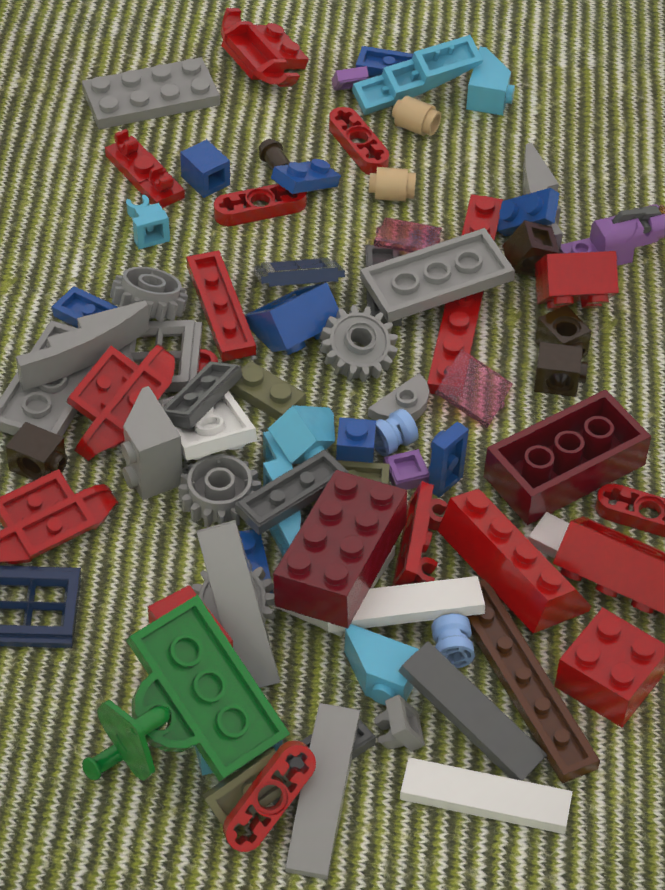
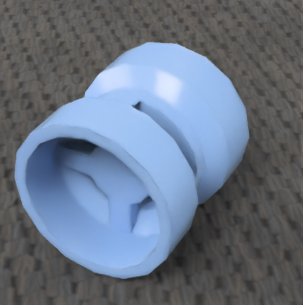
(395, 431)
(452, 638)

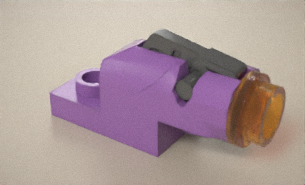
(623, 233)

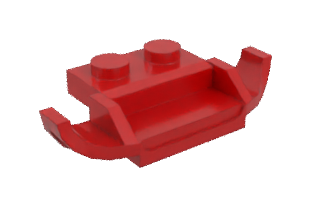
(261, 49)
(111, 391)
(49, 515)

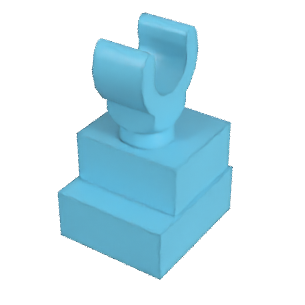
(149, 223)

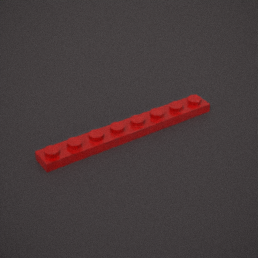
(462, 315)

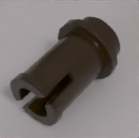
(272, 153)

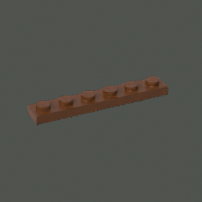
(531, 690)

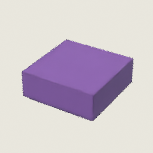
(345, 78)
(407, 469)

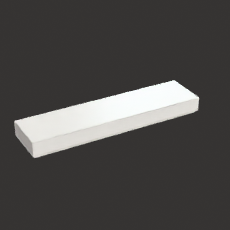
(418, 603)
(486, 795)

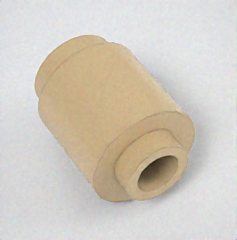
(416, 116)
(392, 184)

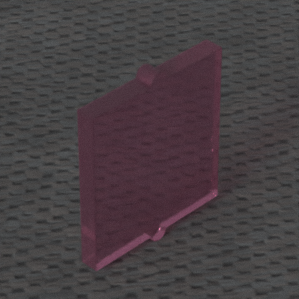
(406, 235)
(474, 388)

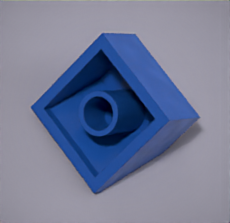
(293, 318)

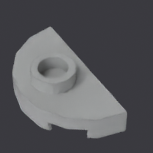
(409, 396)

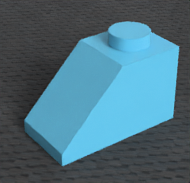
(489, 85)
(304, 432)
(377, 663)

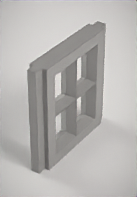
(190, 348)

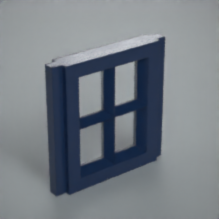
(299, 271)
(43, 577)

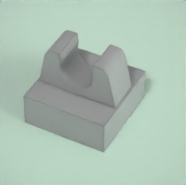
(403, 725)

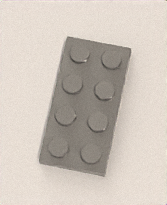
(150, 93)
(437, 275)
(45, 404)

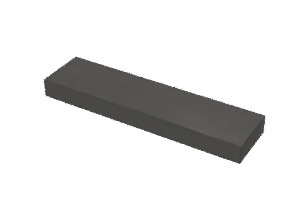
(472, 712)

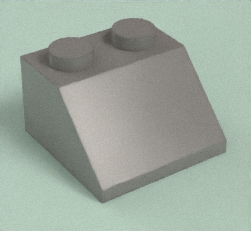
(151, 448)

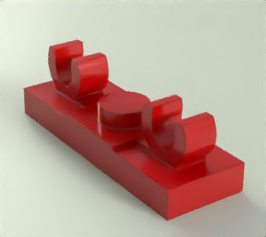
(143, 170)
(417, 538)

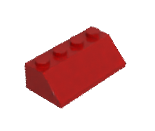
(509, 562)
(614, 563)

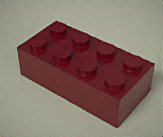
(566, 456)
(340, 548)

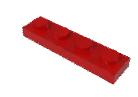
(221, 306)

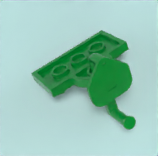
(194, 688)

